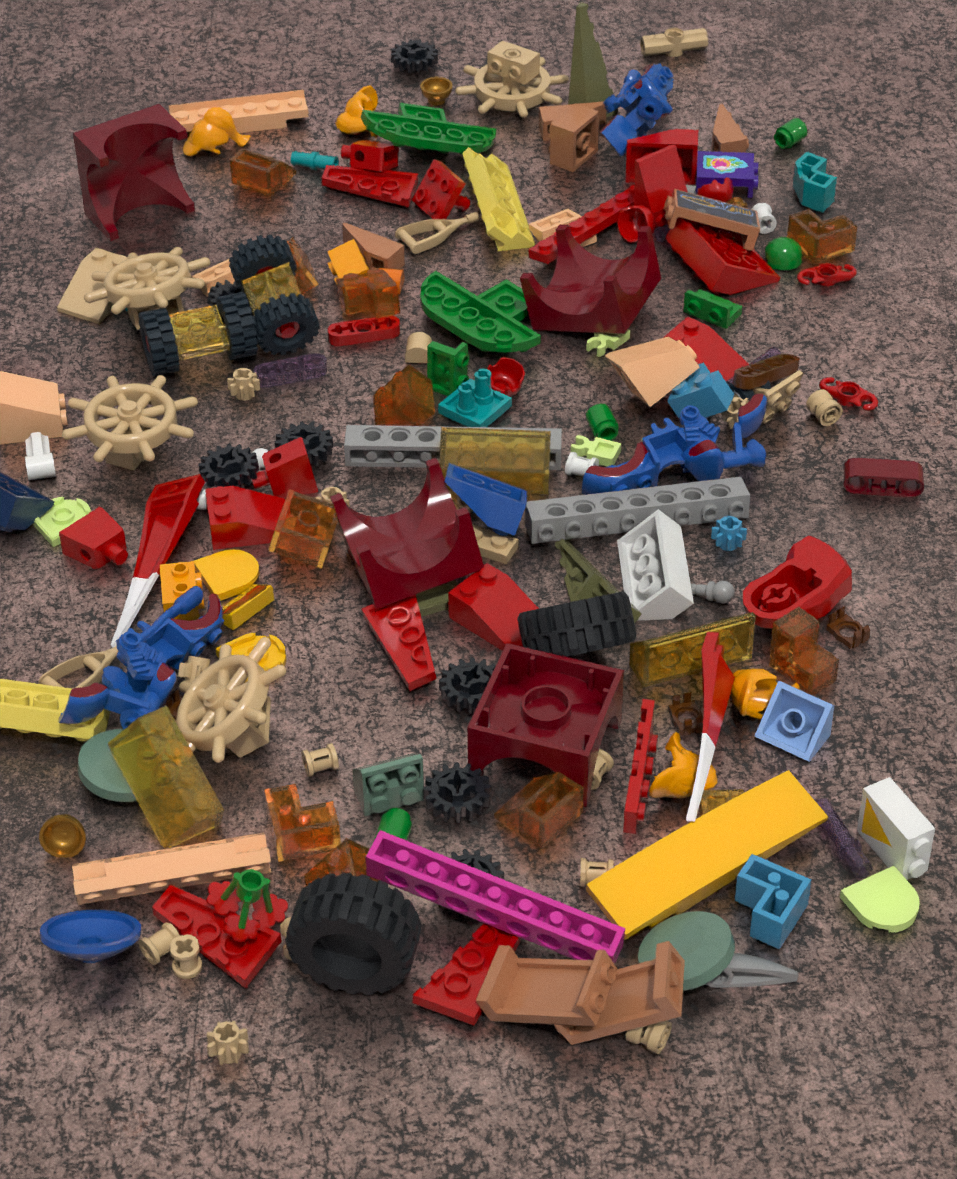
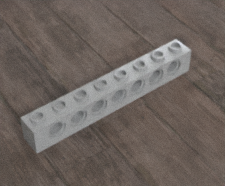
(412, 445)
(625, 509)

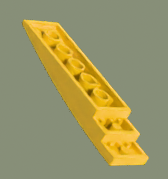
(705, 854)

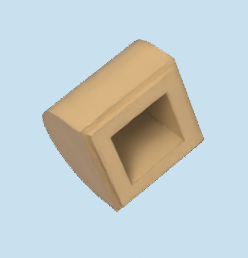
(417, 348)

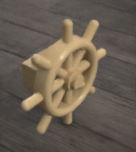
(511, 73)
(148, 283)
(134, 425)
(235, 708)

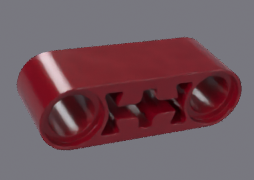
(883, 477)

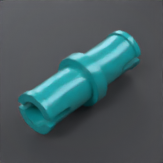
(313, 160)

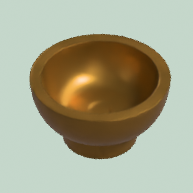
(436, 90)
(62, 836)

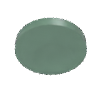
(100, 770)
(700, 939)

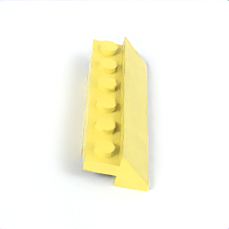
(498, 201)
(38, 707)

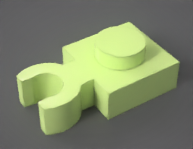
(606, 340)
(603, 449)

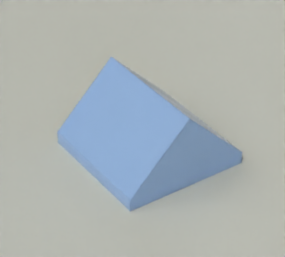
(796, 721)

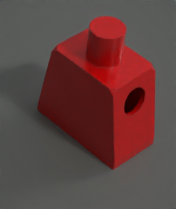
(371, 155)
(287, 470)
(95, 540)

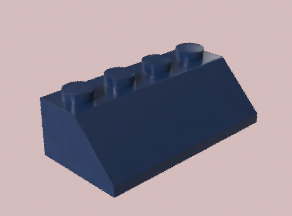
(20, 504)

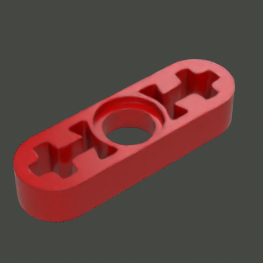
(349, 331)

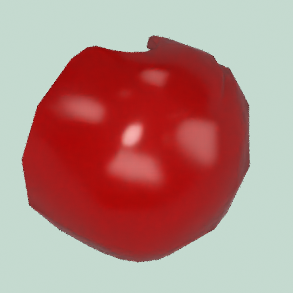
(717, 191)
(632, 219)
(507, 376)

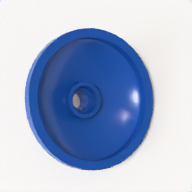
(90, 934)

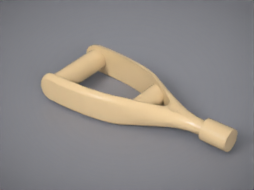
(444, 227)
(91, 660)

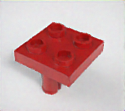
(440, 192)

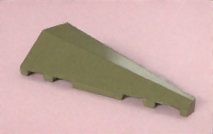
(588, 67)
(583, 578)

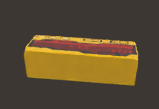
(247, 605)

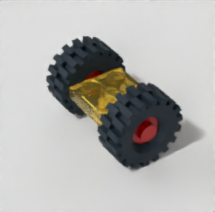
(267, 276)
(198, 333)

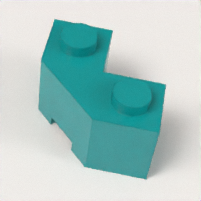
(812, 183)

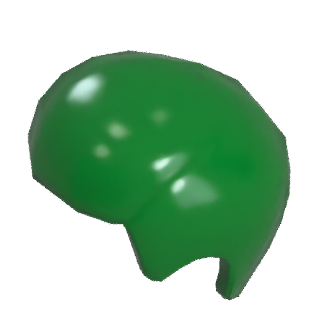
(783, 253)

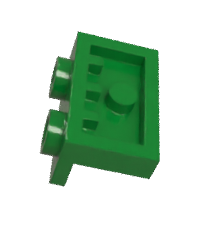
(711, 308)
(447, 366)

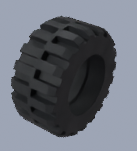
(579, 625)
(353, 933)

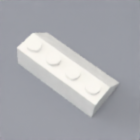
(656, 568)

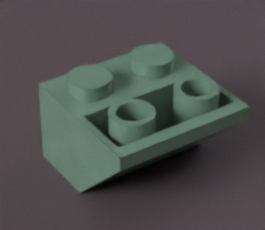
(389, 783)

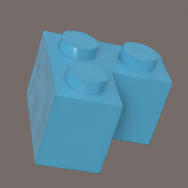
(703, 390)
(775, 896)

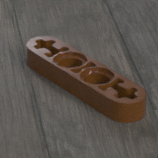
(769, 369)

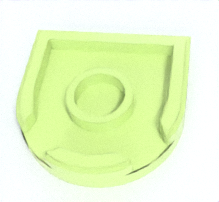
(59, 517)
(883, 901)

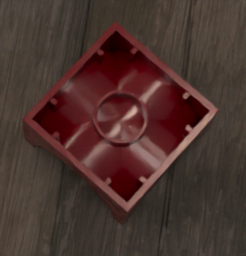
(129, 166)
(591, 290)
(412, 547)
(546, 713)

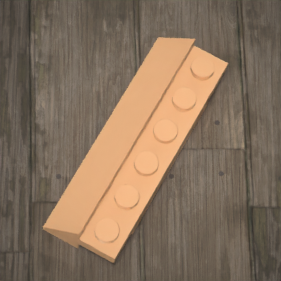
(248, 112)
(175, 866)

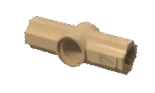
(673, 42)

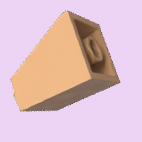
(654, 367)
(29, 407)

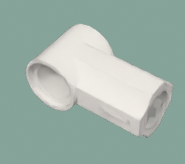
(39, 458)

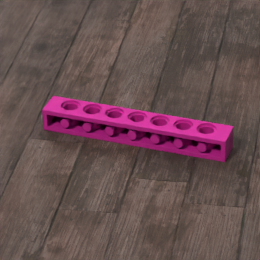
(491, 899)

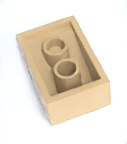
(82, 283)

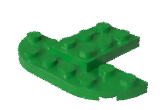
(427, 129)
(481, 320)

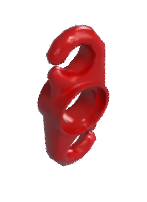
(836, 274)
(861, 394)

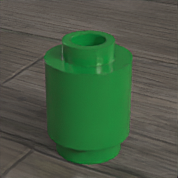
(790, 133)
(602, 422)
(395, 822)

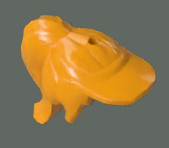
(350, 120)
(213, 131)
(753, 691)
(680, 778)

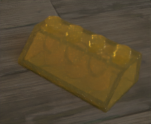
(502, 454)
(679, 651)
(166, 778)

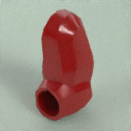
(810, 578)

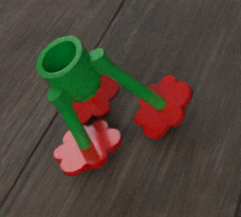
(247, 888)

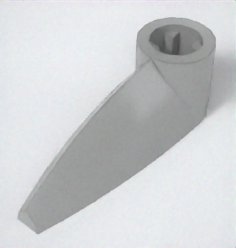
(753, 971)

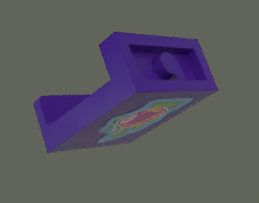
(734, 165)

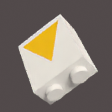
(895, 828)

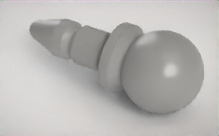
(721, 591)

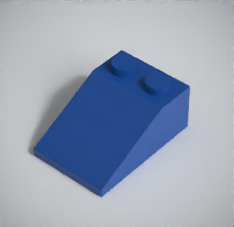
(492, 500)

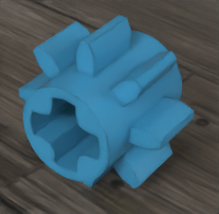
(729, 533)

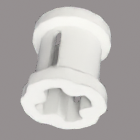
(766, 219)
(579, 465)

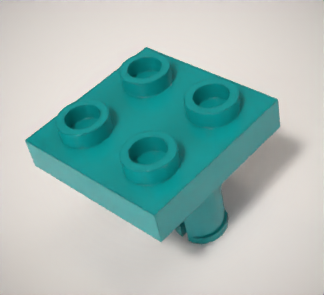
(475, 402)

